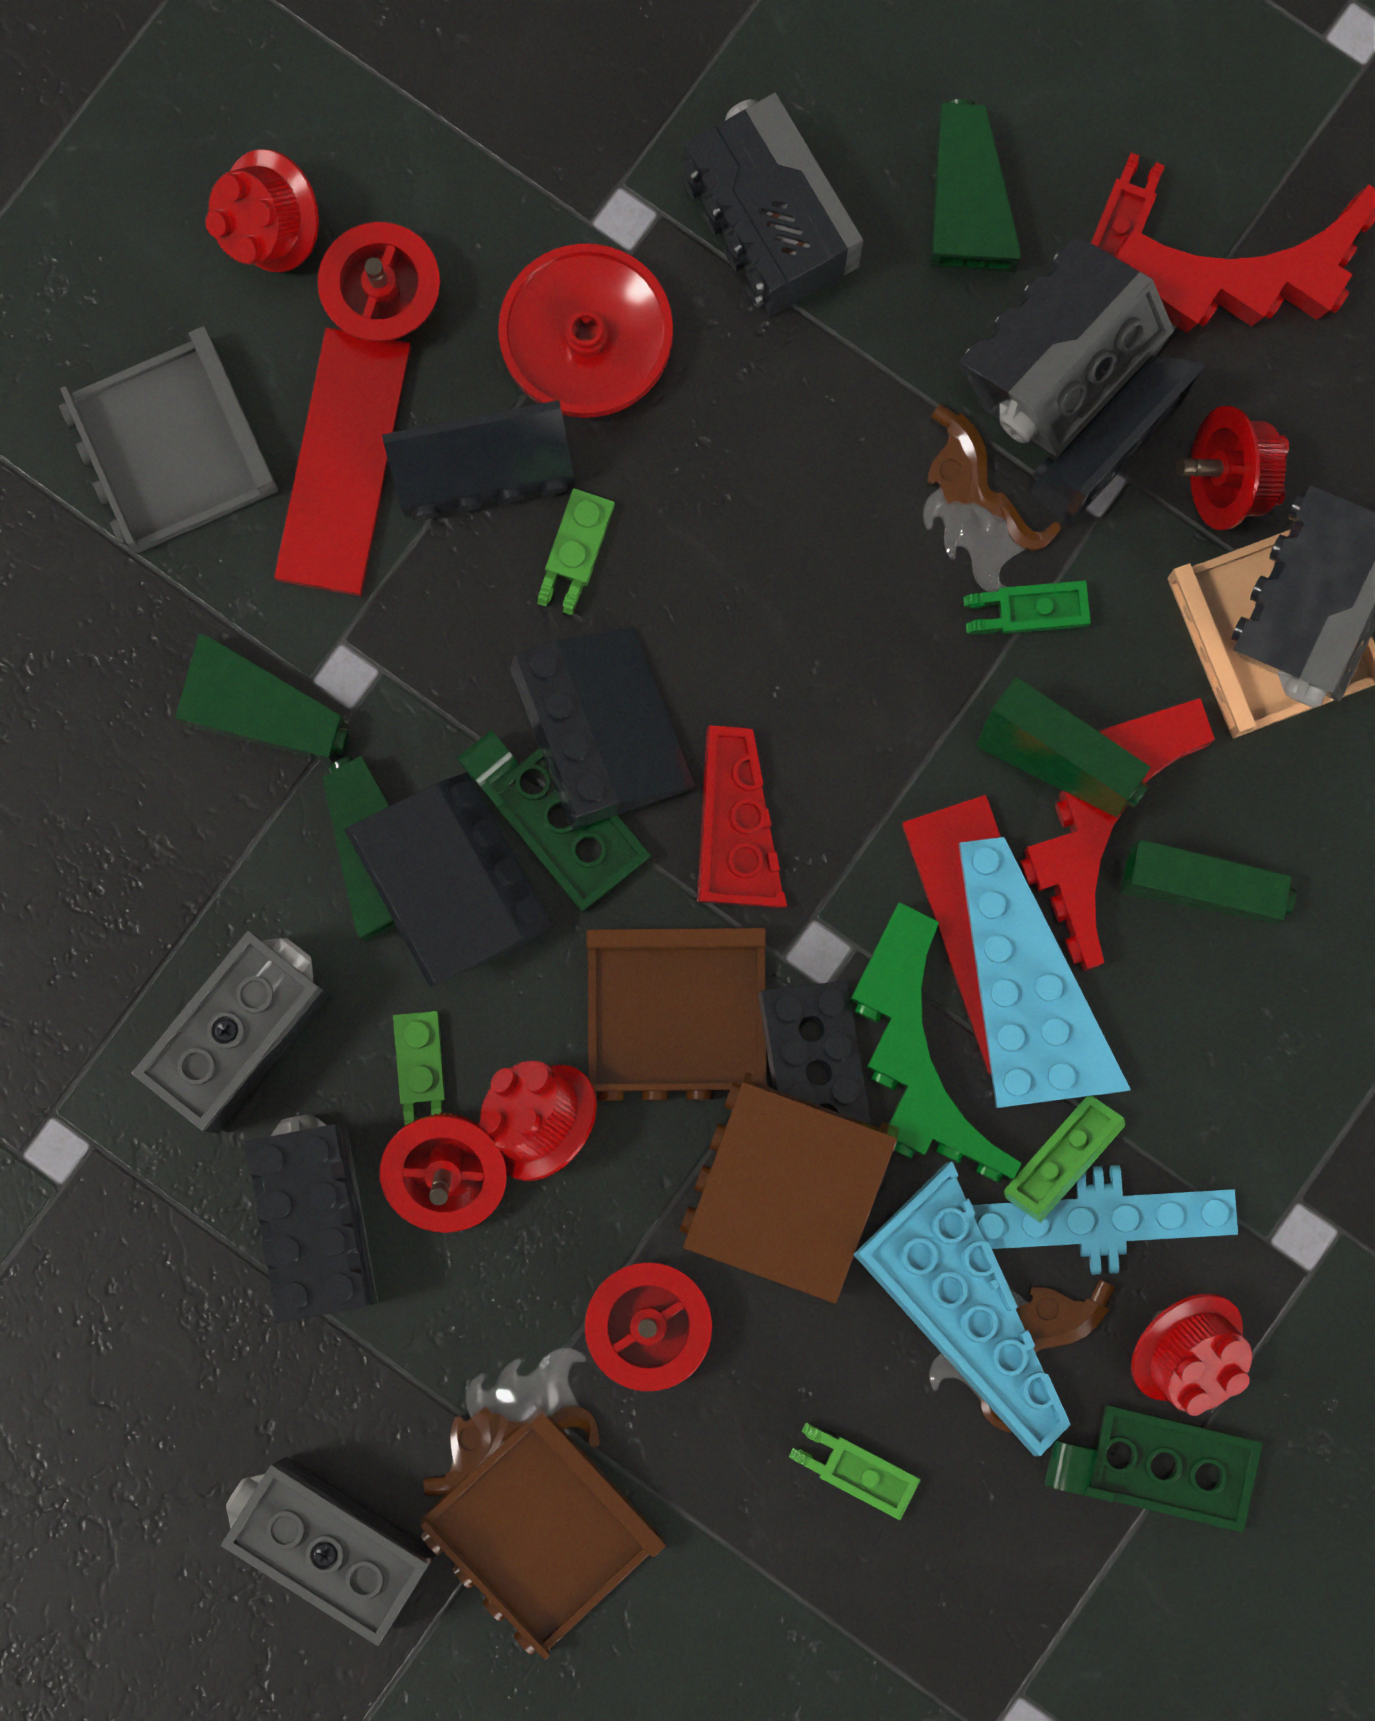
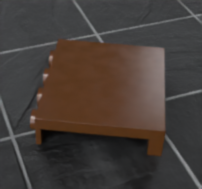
(674, 1011)
(788, 1189)
(539, 1532)

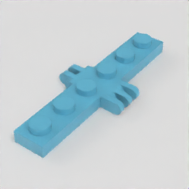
(1106, 1219)

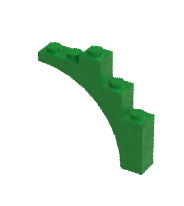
(902, 1058)

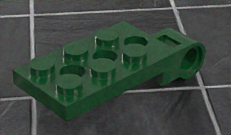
(585, 883)
(1088, 1473)

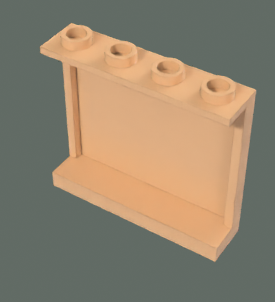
(1212, 602)

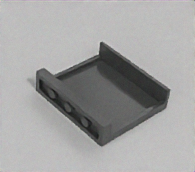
(168, 444)

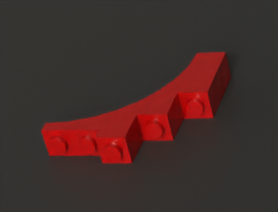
(1254, 287)
(1073, 860)

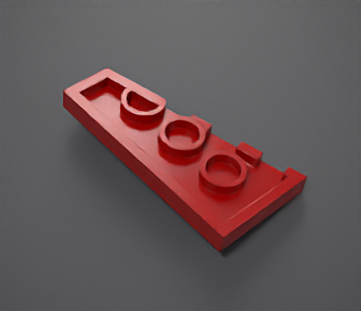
(736, 835)

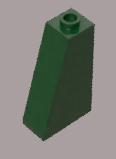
(971, 204)
(251, 705)
(1062, 750)
(351, 797)
(1206, 883)

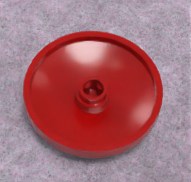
(586, 330)

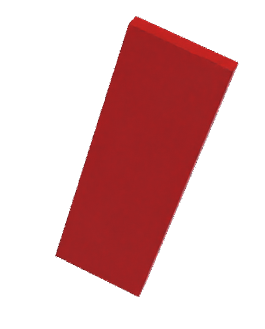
(342, 463)
(936, 853)

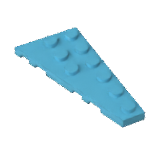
(1033, 1011)
(955, 1292)

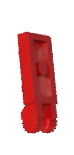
(1126, 207)

